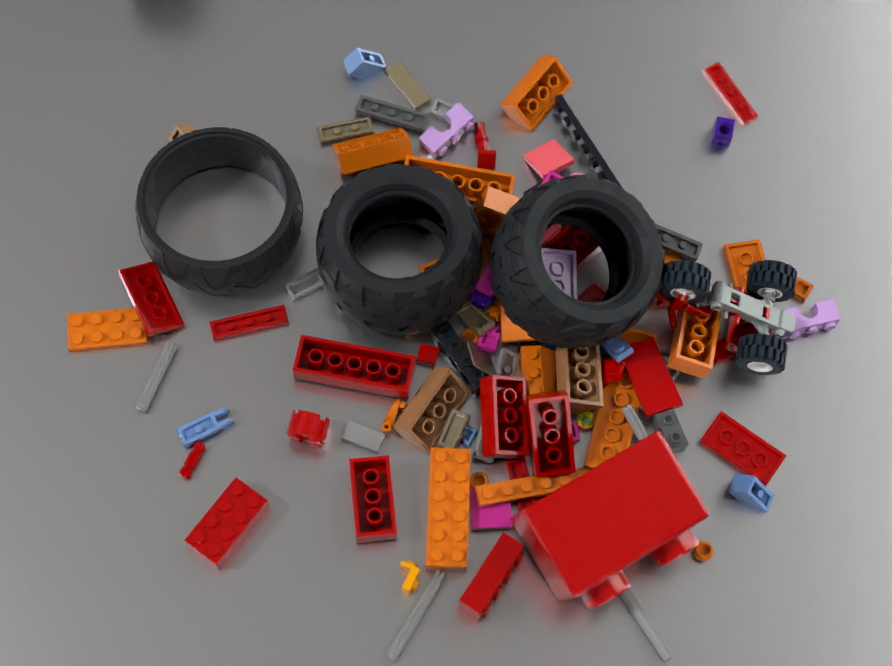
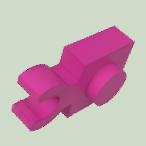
(490, 340)

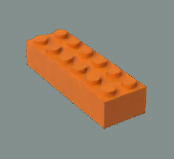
(469, 179)
(448, 510)

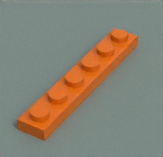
(523, 488)

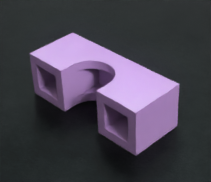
(437, 142)
(824, 317)

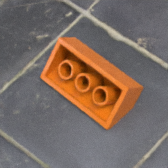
(536, 92)
(372, 151)
(539, 368)

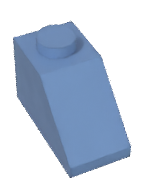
(364, 63)
(751, 492)

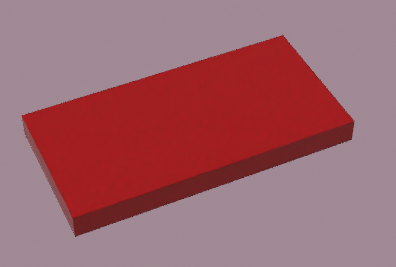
(151, 298)
(651, 378)
(742, 448)

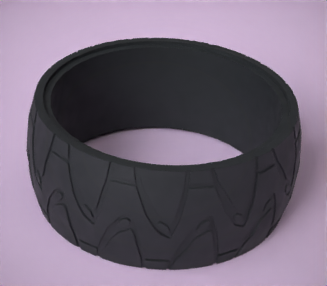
(204, 150)

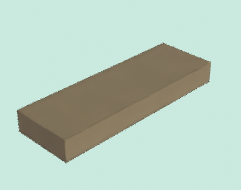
(407, 85)
(345, 130)

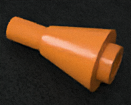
(493, 311)

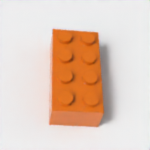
(694, 343)

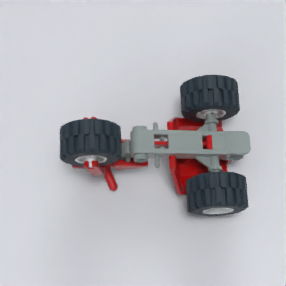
(751, 315)

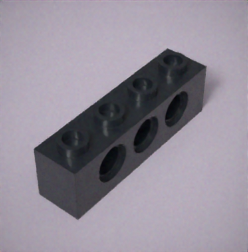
(457, 355)

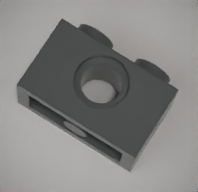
(671, 430)

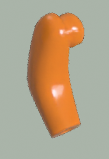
(393, 413)

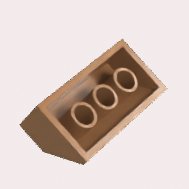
(581, 377)
(430, 408)

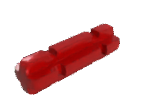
(192, 460)

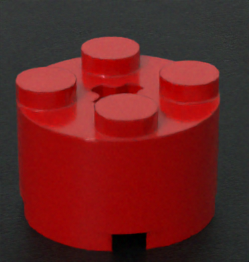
(308, 427)

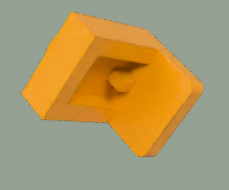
(411, 581)

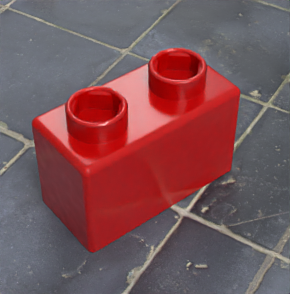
(612, 519)

